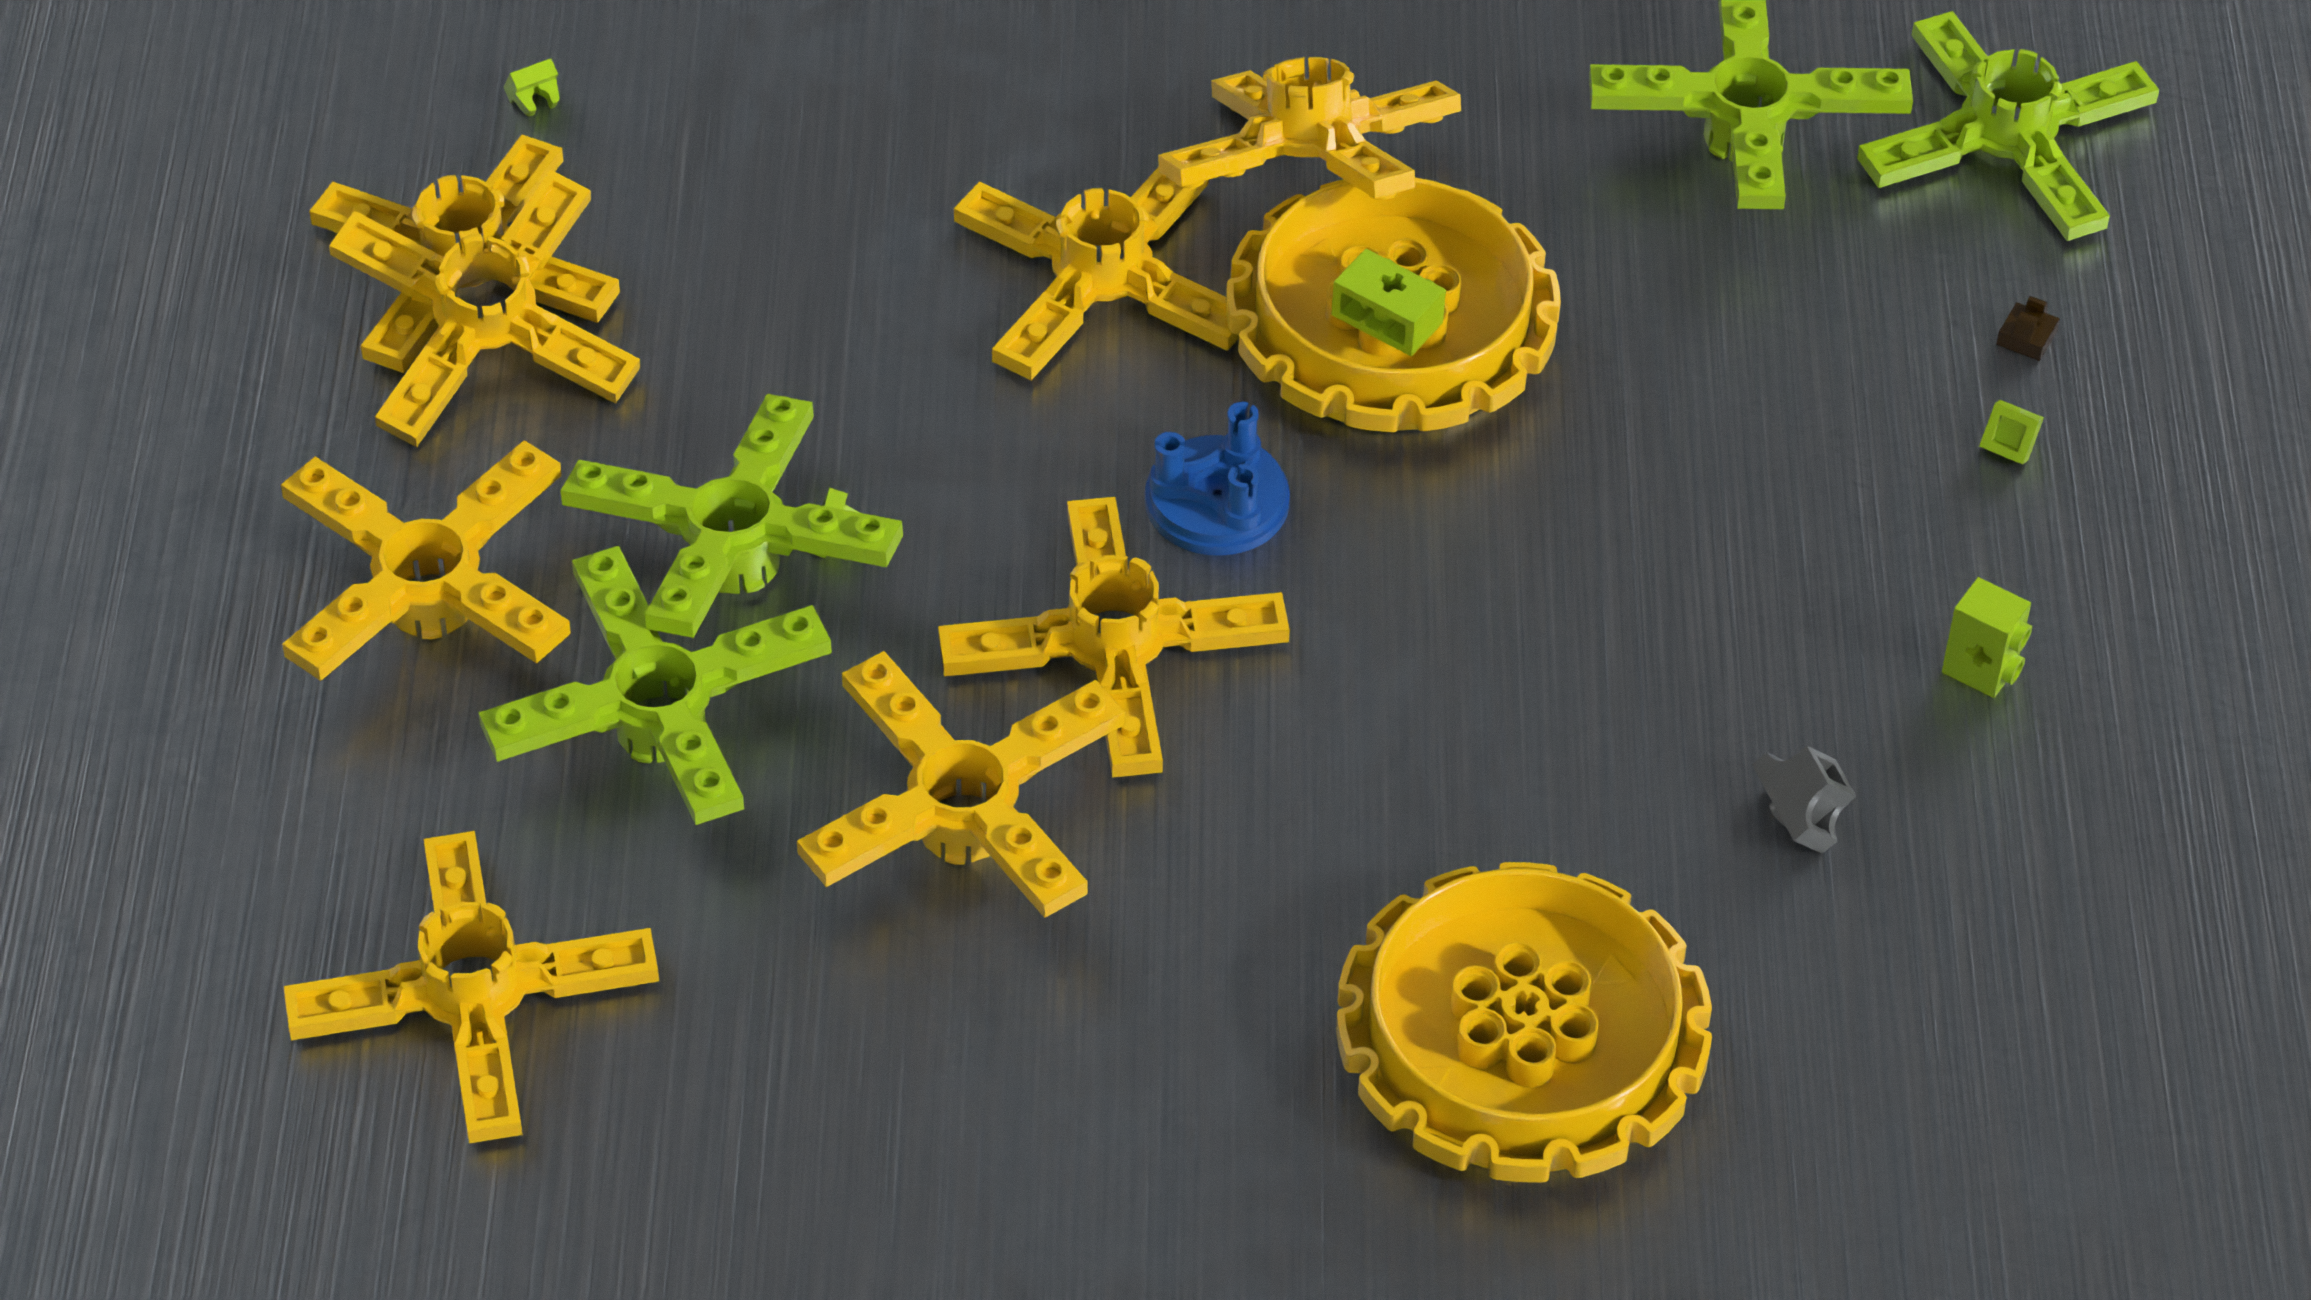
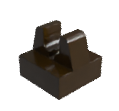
(2028, 329)

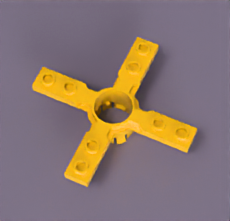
(1311, 120)
(478, 209)
(1080, 280)
(460, 333)
(394, 546)
(1124, 645)
(937, 763)
(474, 1004)

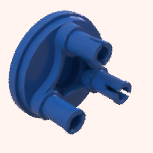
(1217, 489)

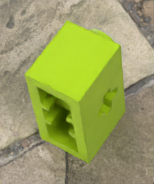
(1388, 302)
(1987, 638)

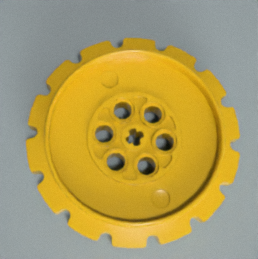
(1494, 324)
(1523, 968)

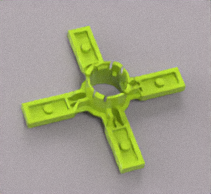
(1731, 98)
(2029, 140)
(759, 519)
(639, 674)

